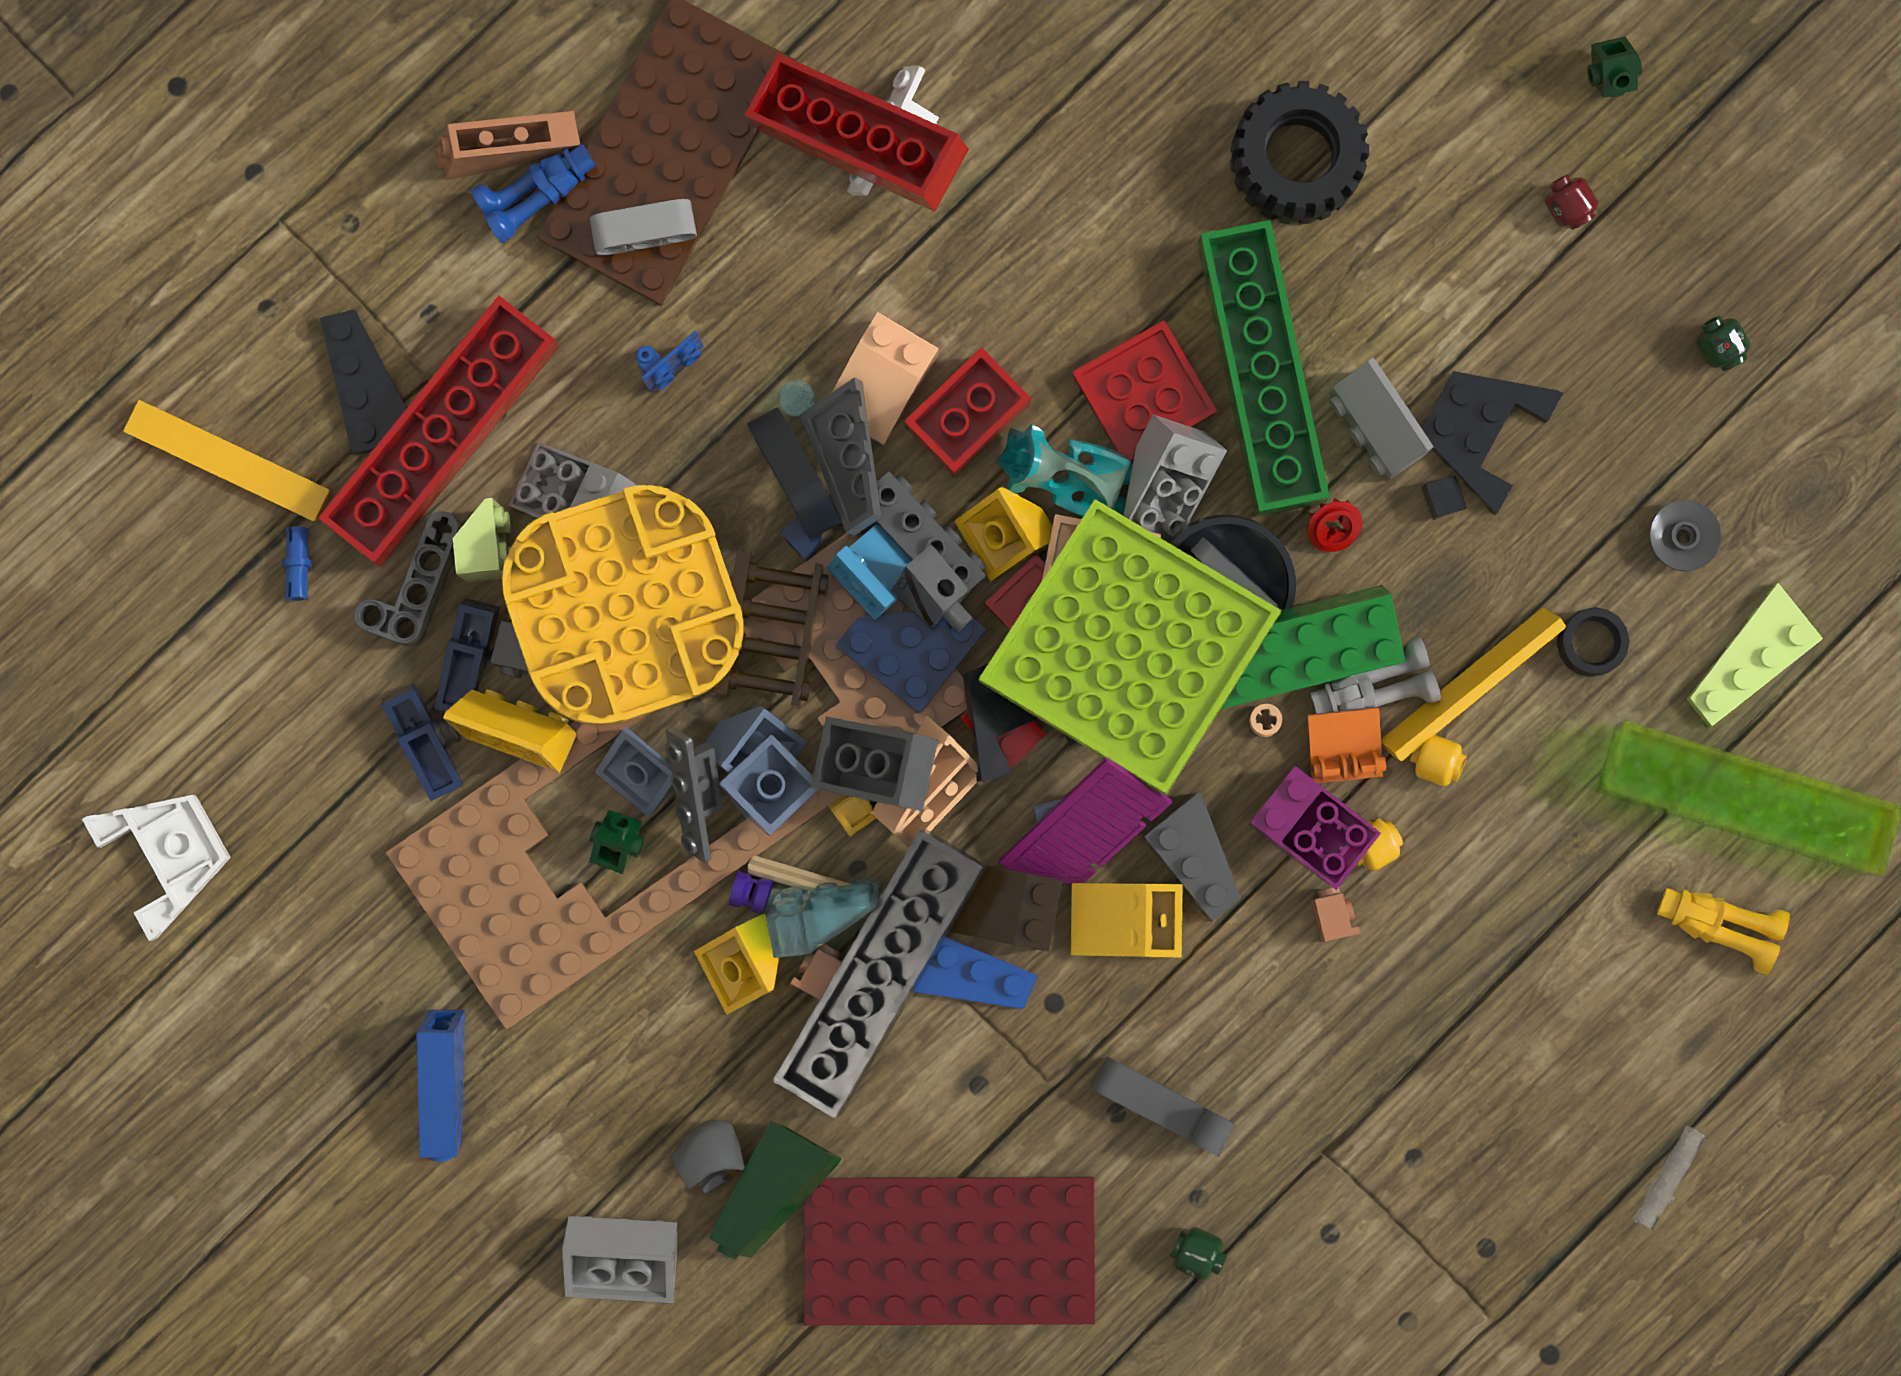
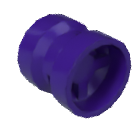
(742, 892)

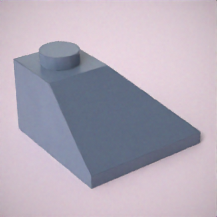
(741, 734)

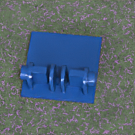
(659, 371)

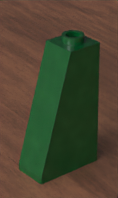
(771, 1189)

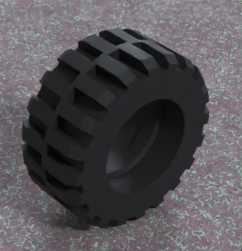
(1311, 109)

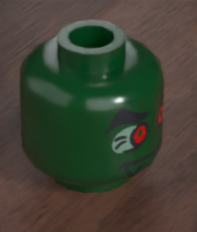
(1723, 343)
(1198, 1253)

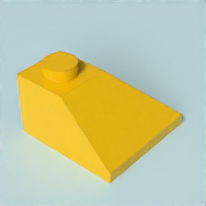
(1005, 531)
(740, 964)

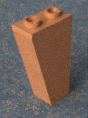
(504, 143)

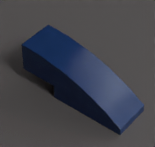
(466, 652)
(420, 743)

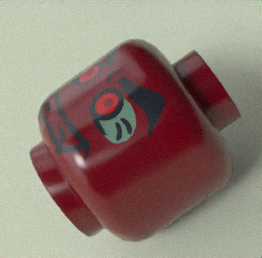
(1571, 202)

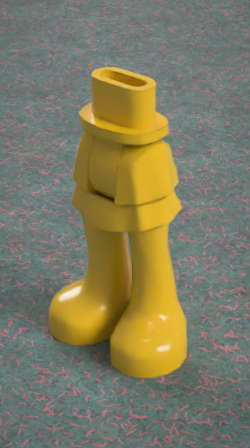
(1702, 917)

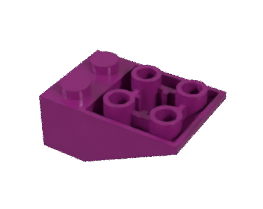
(1314, 828)

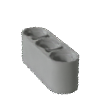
(643, 227)

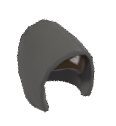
(709, 1155)

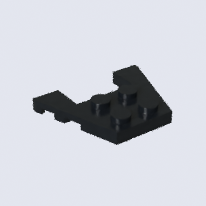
(1469, 420)
(992, 717)

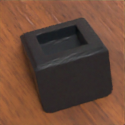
(1444, 497)

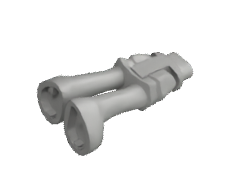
(1358, 692)

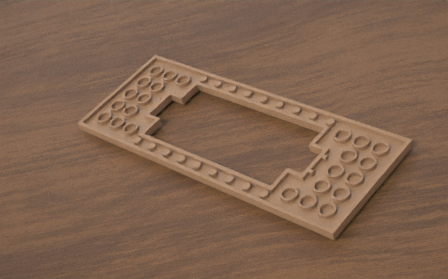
(500, 910)

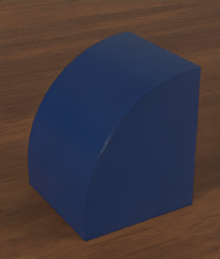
(799, 540)

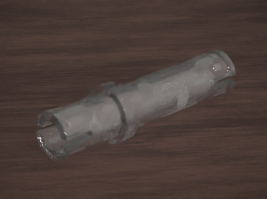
(1662, 1190)

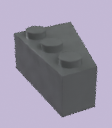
(1194, 857)

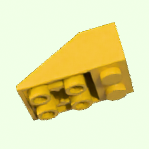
(1126, 920)

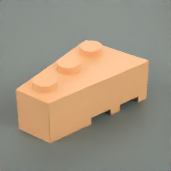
(949, 781)

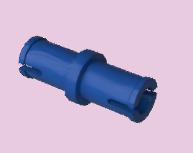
(297, 563)

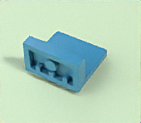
(871, 570)

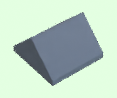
(637, 772)
(769, 786)

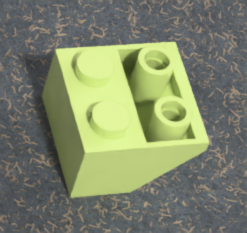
(482, 544)

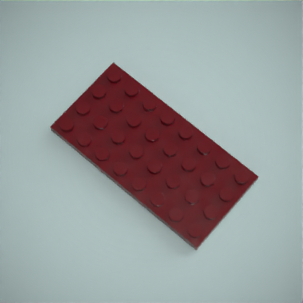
(950, 1251)

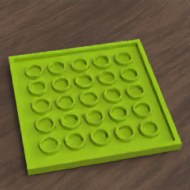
(1130, 646)

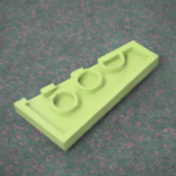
(1761, 650)

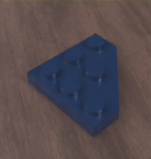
(909, 653)

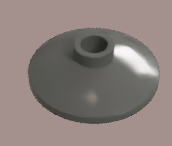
(1698, 524)

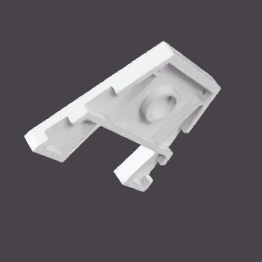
(178, 846)

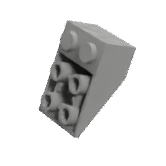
(1170, 475)
(562, 481)

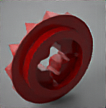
(1335, 538)

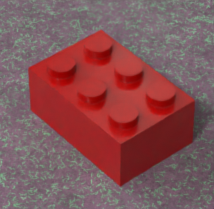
(967, 412)

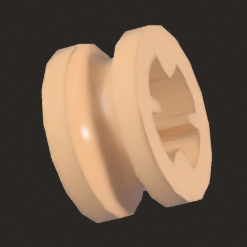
(1257, 728)

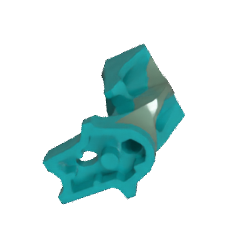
(1035, 468)

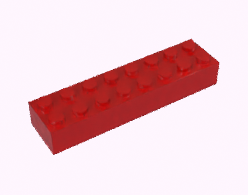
(439, 431)

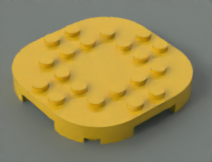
(622, 605)

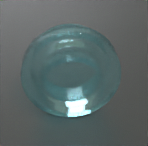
(797, 398)

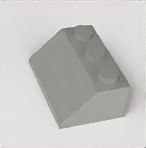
(1379, 420)
(620, 1259)

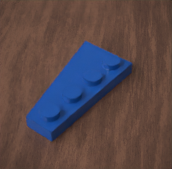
(975, 976)

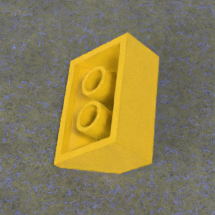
(512, 728)

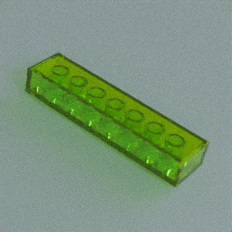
(1749, 799)

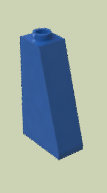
(440, 1083)

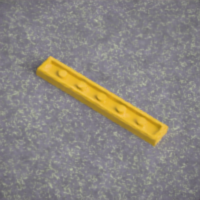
(227, 461)
(1473, 683)

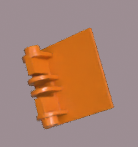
(1345, 745)

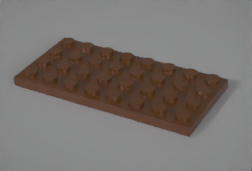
(666, 138)

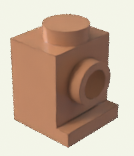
(1333, 915)
(818, 971)

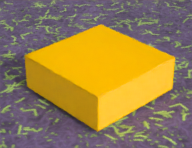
(852, 813)

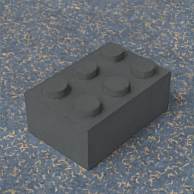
(874, 763)

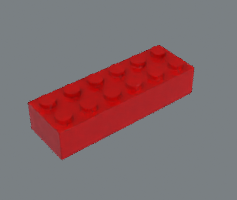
(857, 132)

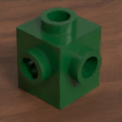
(1614, 67)
(615, 841)

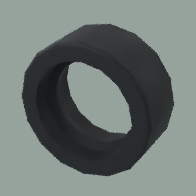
(1620, 637)

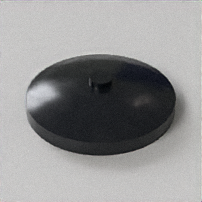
(1249, 548)

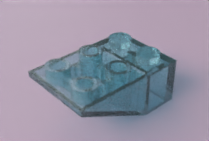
(809, 918)

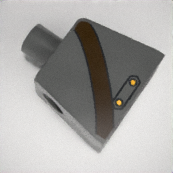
(933, 590)

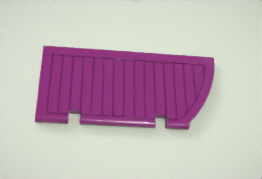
(1087, 825)

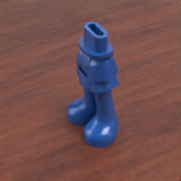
(552, 177)

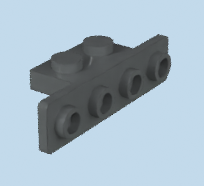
(696, 789)

